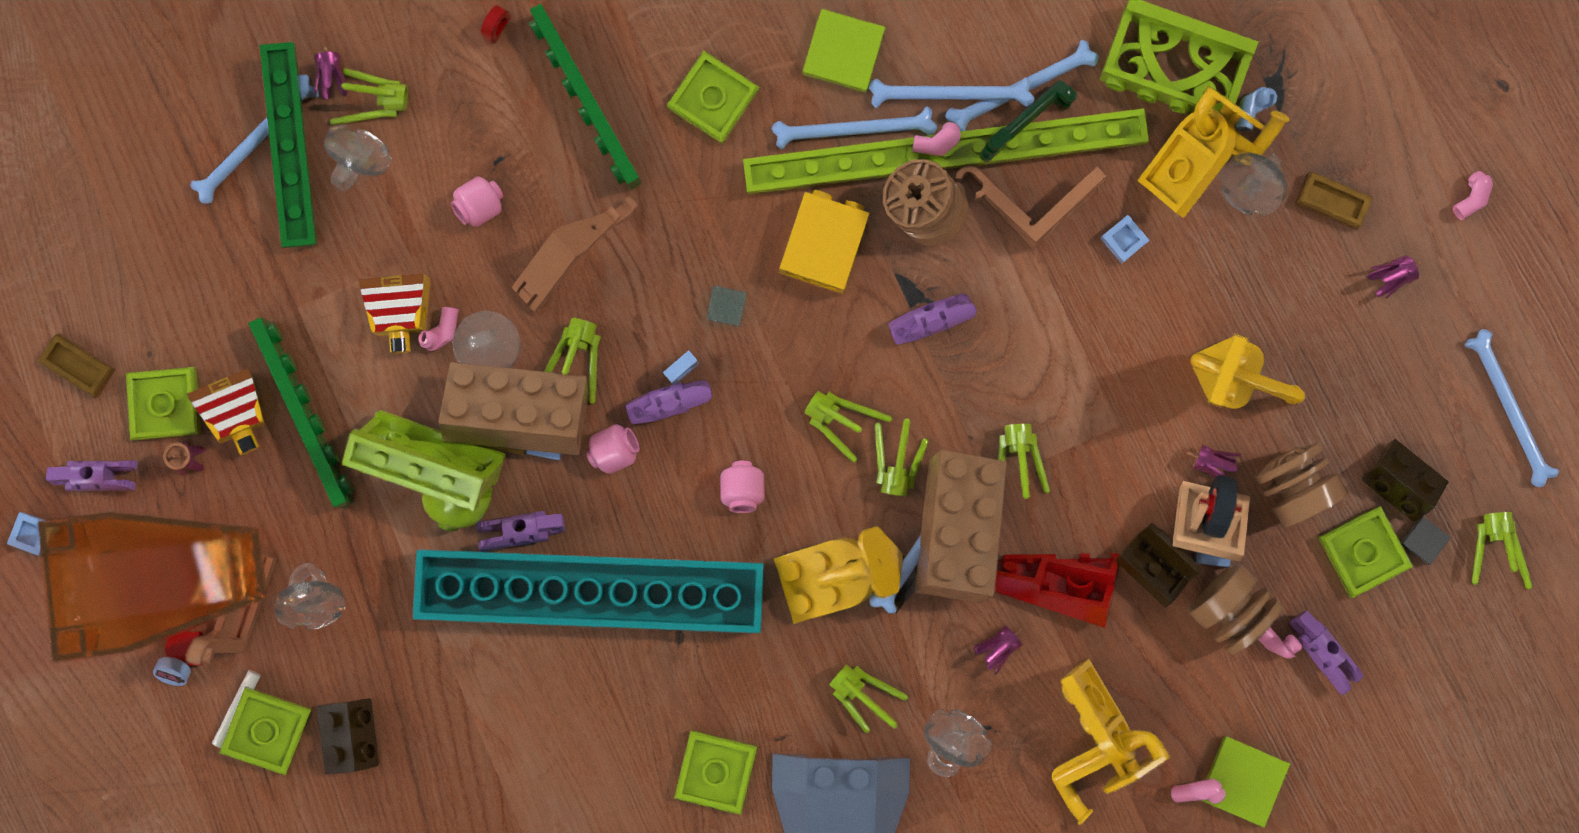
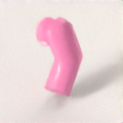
(940, 143)
(1479, 196)
(441, 334)
(1285, 648)
(1206, 789)

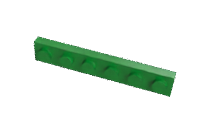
(590, 110)
(288, 144)
(297, 399)

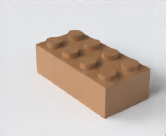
(514, 408)
(961, 527)

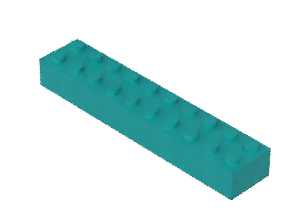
(588, 591)

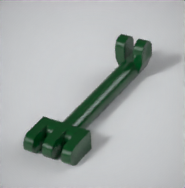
(1059, 93)

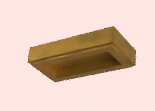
(1334, 200)
(76, 365)

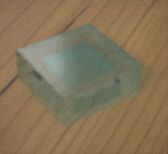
(726, 306)

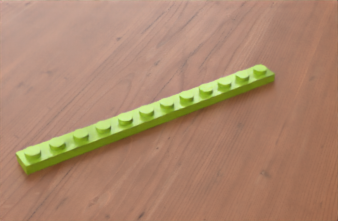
(884, 157)

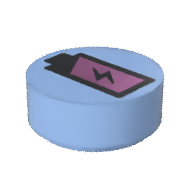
(172, 671)

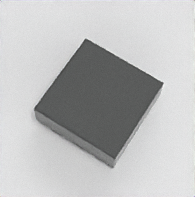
(1425, 540)

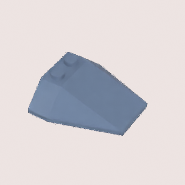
(840, 793)

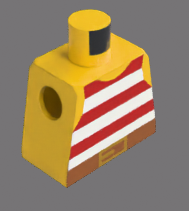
(396, 307)
(231, 410)

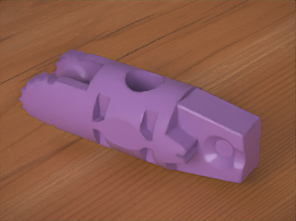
(932, 318)
(668, 401)
(92, 475)
(536, 525)
(1325, 652)

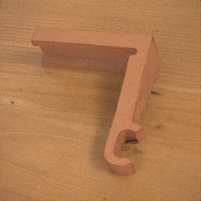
(1018, 220)
(563, 251)
(230, 631)

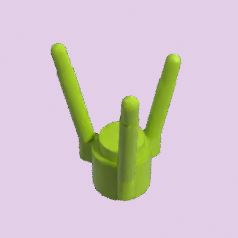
(389, 94)
(578, 337)
(823, 409)
(1020, 441)
(895, 479)
(1500, 528)
(849, 684)

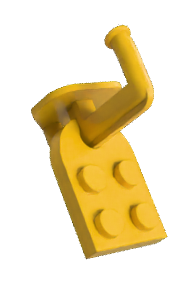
(1201, 149)
(1232, 372)
(827, 579)
(1111, 732)

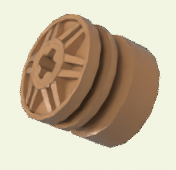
(937, 214)
(1300, 485)
(1241, 615)

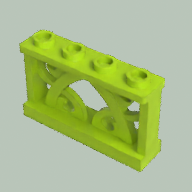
(1178, 27)
(422, 461)

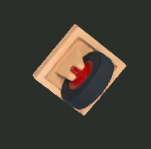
(1212, 519)

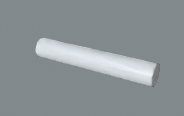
(250, 680)

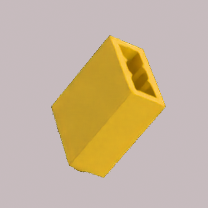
(824, 241)

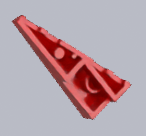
(1066, 586)

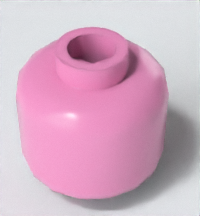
(477, 201)
(612, 449)
(742, 487)

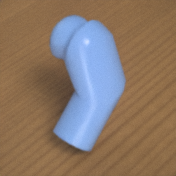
(1255, 103)

